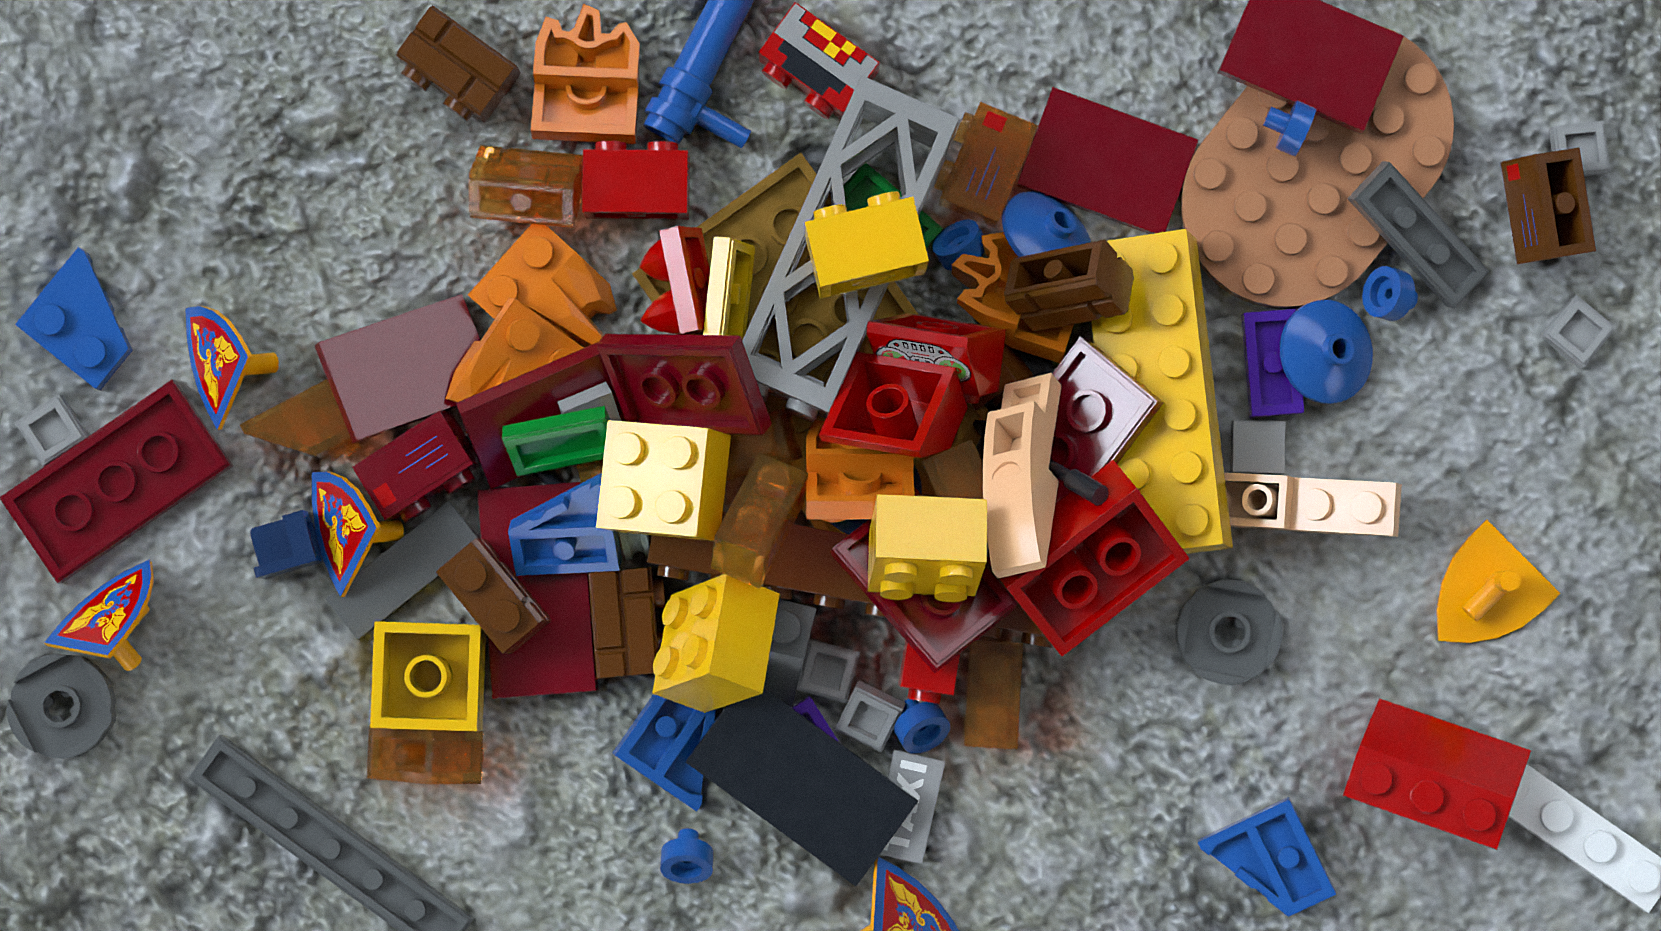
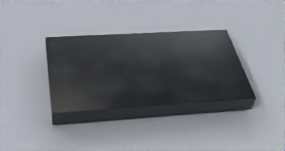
(803, 783)

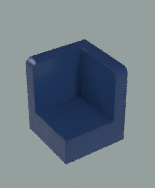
(285, 545)

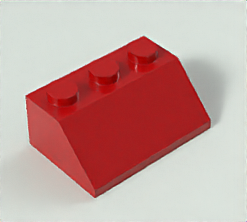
(1096, 561)
(1437, 773)

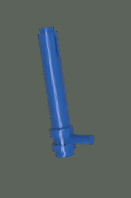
(688, 82)

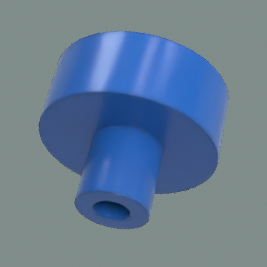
(1291, 126)
(958, 239)
(1389, 293)
(921, 726)
(687, 858)

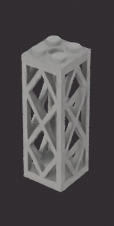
(898, 122)

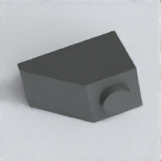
(788, 649)

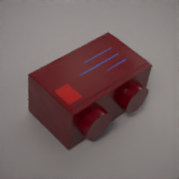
(418, 466)

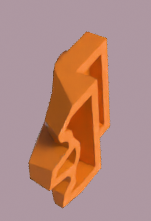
(585, 81)
(549, 281)
(987, 303)
(511, 346)
(848, 478)

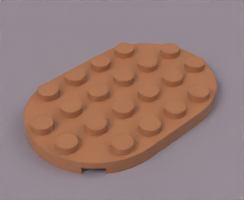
(1282, 223)

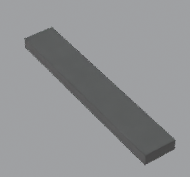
(324, 842)

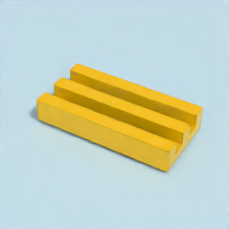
(729, 287)

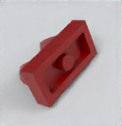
(683, 262)

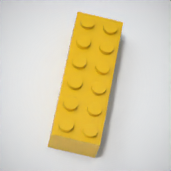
(1168, 351)

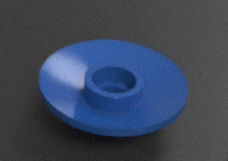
(1040, 224)
(1309, 354)

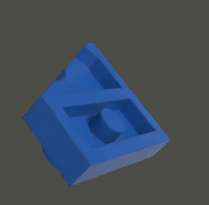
(78, 322)
(564, 535)
(662, 742)
(1273, 857)

